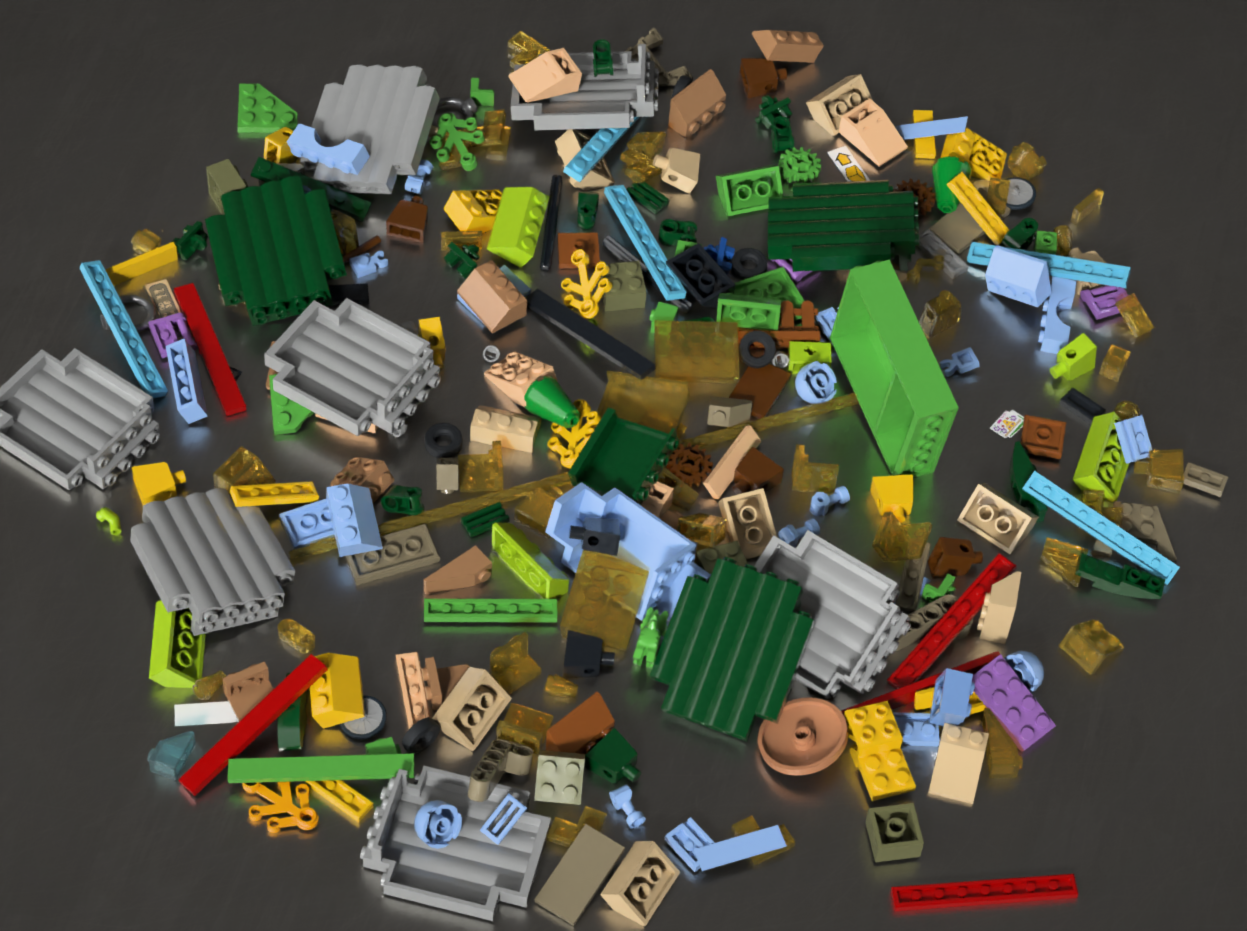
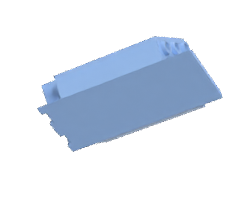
(643, 543)

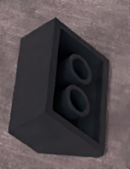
(701, 275)

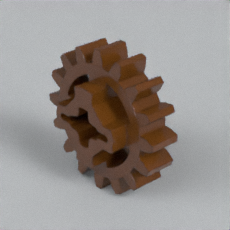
(919, 191)
(690, 463)

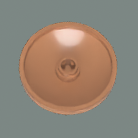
(806, 737)

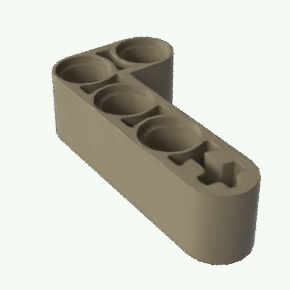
(923, 624)
(499, 758)

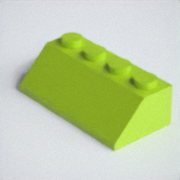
(518, 224)
(1102, 459)
(528, 561)
(175, 650)

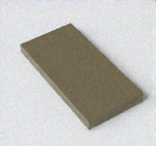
(960, 228)
(400, 553)
(579, 874)

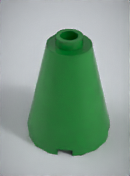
(943, 172)
(551, 402)

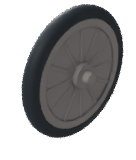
(1020, 193)
(371, 724)

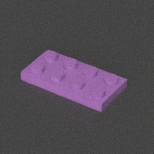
(1011, 703)

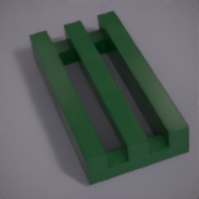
(649, 194)
(482, 517)

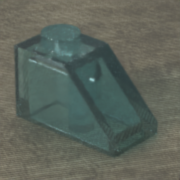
(171, 754)

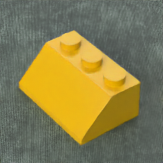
(338, 692)

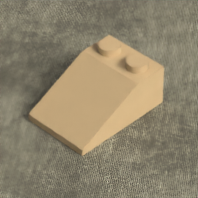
(748, 521)
(958, 763)

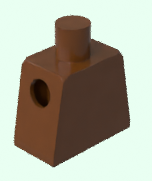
(760, 76)
(408, 220)
(756, 472)
(953, 557)

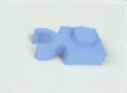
(365, 265)
(961, 361)

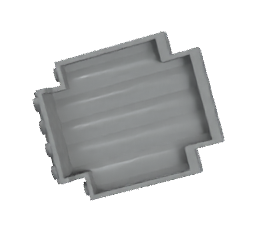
(600, 100)
(386, 112)
(353, 367)
(75, 419)
(212, 559)
(850, 609)
(472, 869)

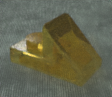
(649, 142)

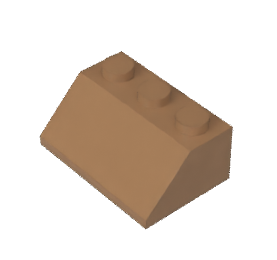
(788, 45)
(696, 104)
(493, 297)

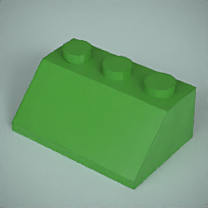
(749, 189)
(749, 311)

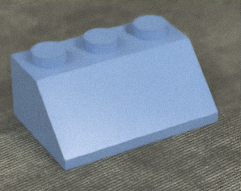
(1018, 276)
(353, 519)

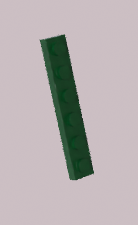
(337, 199)

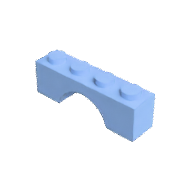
(347, 156)
(1055, 332)

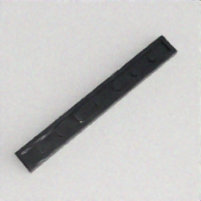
(590, 334)

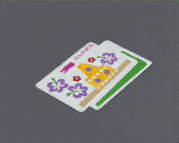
(1008, 424)

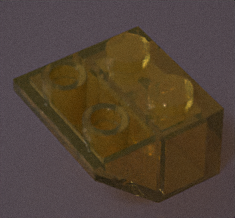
(242, 469)

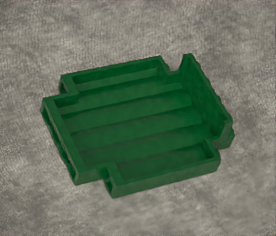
(843, 225)
(275, 249)
(732, 648)

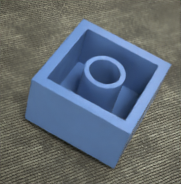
(951, 697)

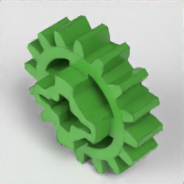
(799, 165)

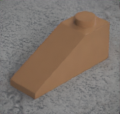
(460, 573)

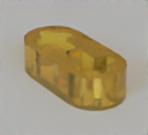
(298, 633)

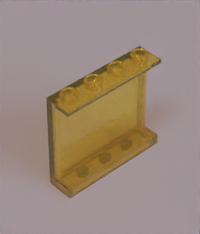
(647, 402)

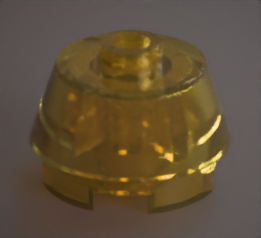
(1025, 162)

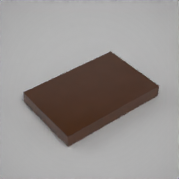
(761, 387)

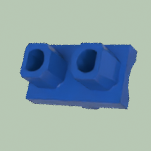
(721, 252)

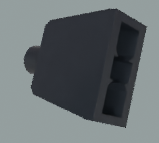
(597, 535)
(584, 656)

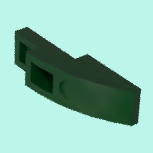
(1020, 472)
(1122, 581)
(292, 724)

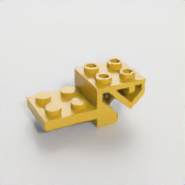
(878, 750)

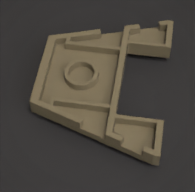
(654, 40)
(1144, 524)

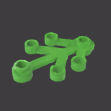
(447, 123)

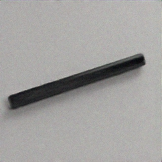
(551, 222)
(626, 256)

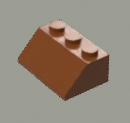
(581, 727)

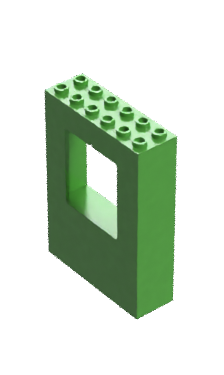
(893, 370)

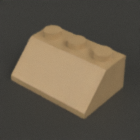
(838, 100)
(568, 146)
(511, 428)
(997, 518)
(999, 609)
(472, 708)
(640, 882)

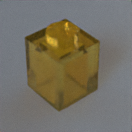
(1114, 363)

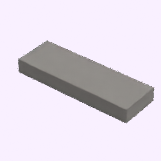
(933, 246)

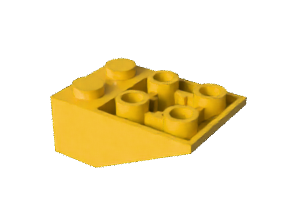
(983, 157)
(473, 209)

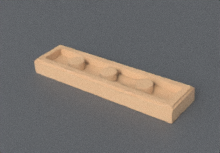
(724, 471)
(412, 687)

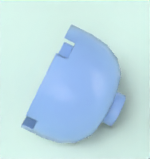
(815, 383)
(1027, 668)
(437, 823)

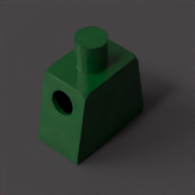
(613, 758)

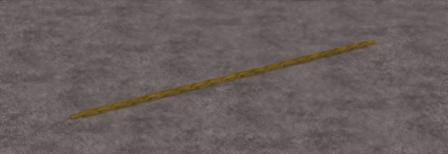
(563, 479)

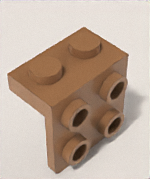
(366, 473)
(440, 681)
(247, 688)

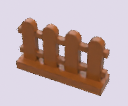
(787, 331)

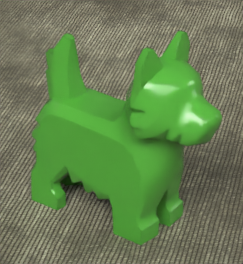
(649, 639)

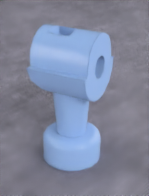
(415, 182)
(821, 501)
(791, 535)
(622, 800)

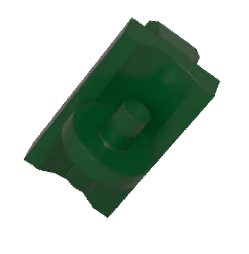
(770, 108)
(192, 239)
(456, 255)

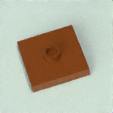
(570, 242)
(1043, 436)

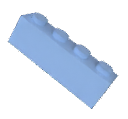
(186, 381)

